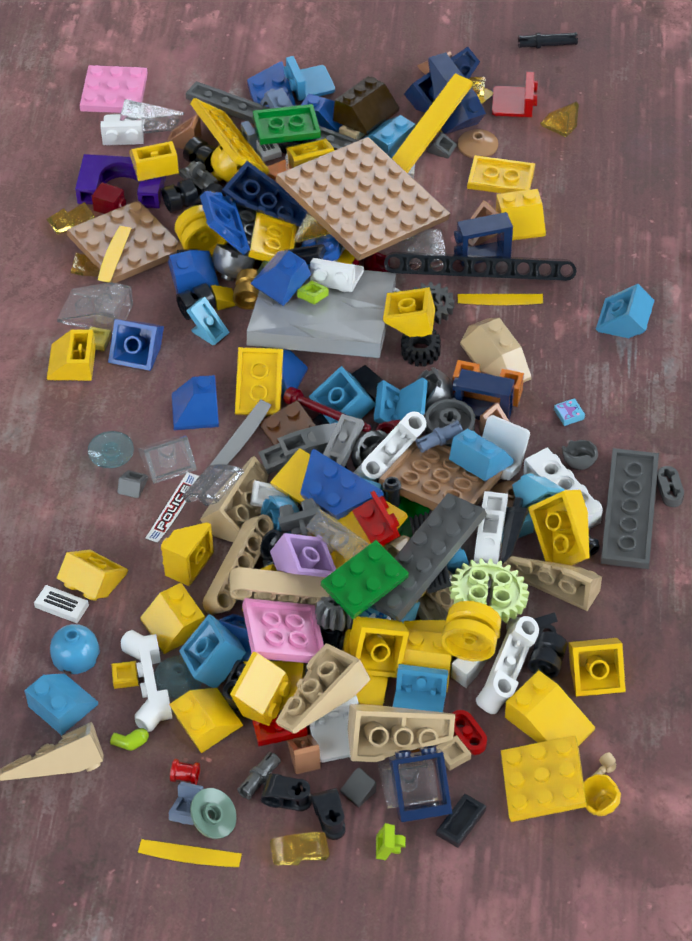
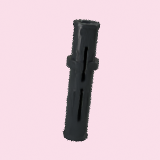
(547, 40)

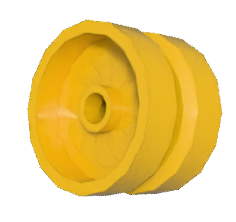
(195, 232)
(471, 631)

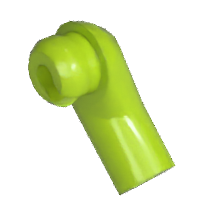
(131, 741)

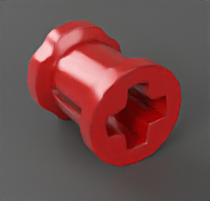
(185, 772)

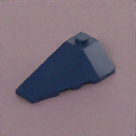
(421, 90)
(469, 110)
(260, 192)

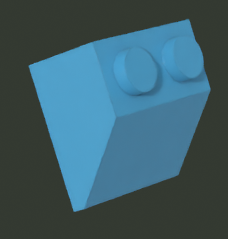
(391, 134)
(626, 313)
(343, 394)
(478, 455)
(211, 652)
(59, 701)

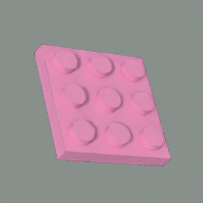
(109, 87)
(282, 630)

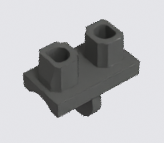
(198, 174)
(297, 521)

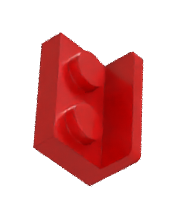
(376, 521)

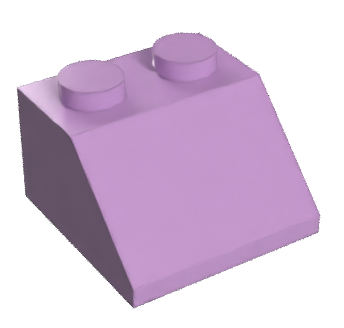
(302, 556)

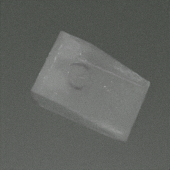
(97, 306)

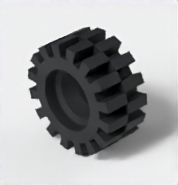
(421, 355)

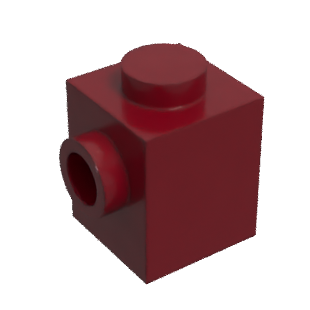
(108, 198)

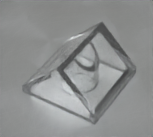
(168, 458)
(417, 782)

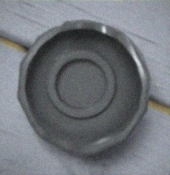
(580, 454)

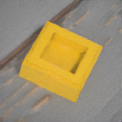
(124, 674)

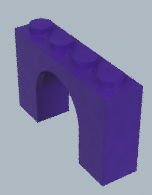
(104, 168)

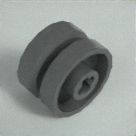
(446, 412)

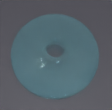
(110, 449)
(175, 683)

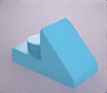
(207, 322)

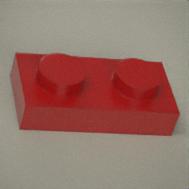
(274, 733)

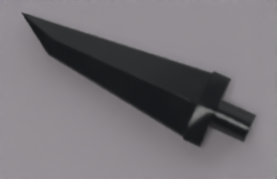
(512, 527)

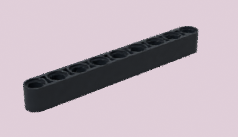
(489, 271)

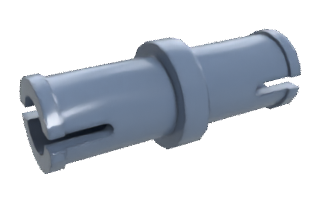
(439, 436)

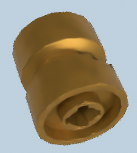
(244, 293)

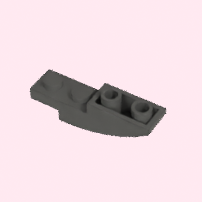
(306, 439)

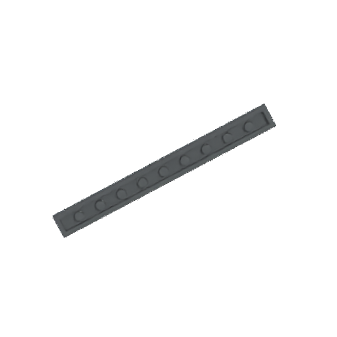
(244, 110)

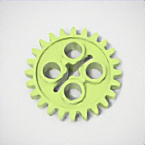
(507, 590)

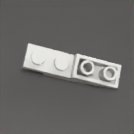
(491, 528)

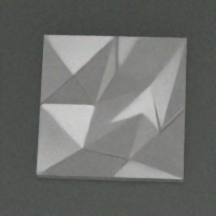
(335, 325)

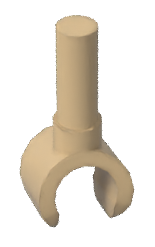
(608, 764)

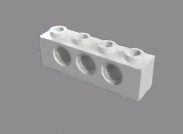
(549, 466)

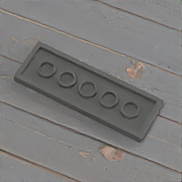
(630, 509)
(430, 552)

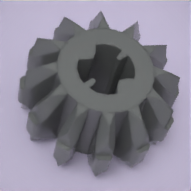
(332, 615)

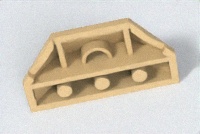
(494, 348)

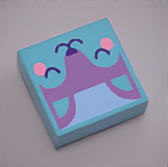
(569, 412)

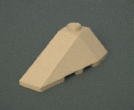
(234, 507)
(559, 580)
(329, 682)
(383, 730)
(72, 754)

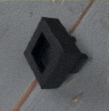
(545, 622)

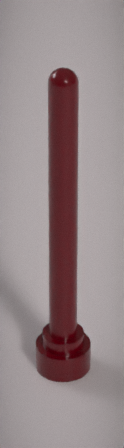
(293, 394)

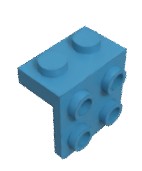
(308, 80)
(396, 403)
(420, 688)

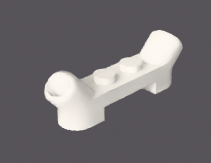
(392, 447)
(502, 679)
(157, 705)

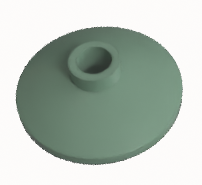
(220, 809)

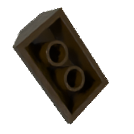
(365, 106)

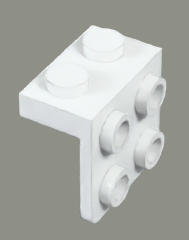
(121, 132)
(335, 274)
(509, 438)
(332, 732)

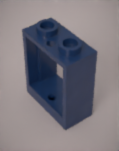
(483, 226)
(485, 385)
(423, 810)

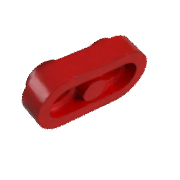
(470, 732)

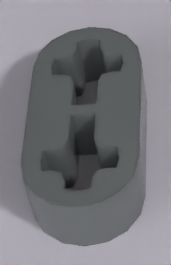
(674, 486)

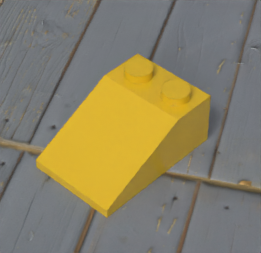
(562, 527)
(546, 711)

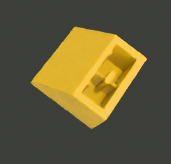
(154, 161)
(72, 356)

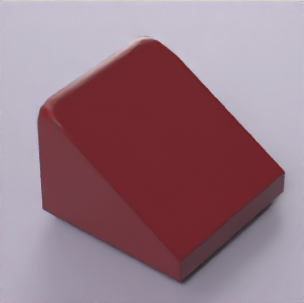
(375, 262)

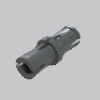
(258, 775)

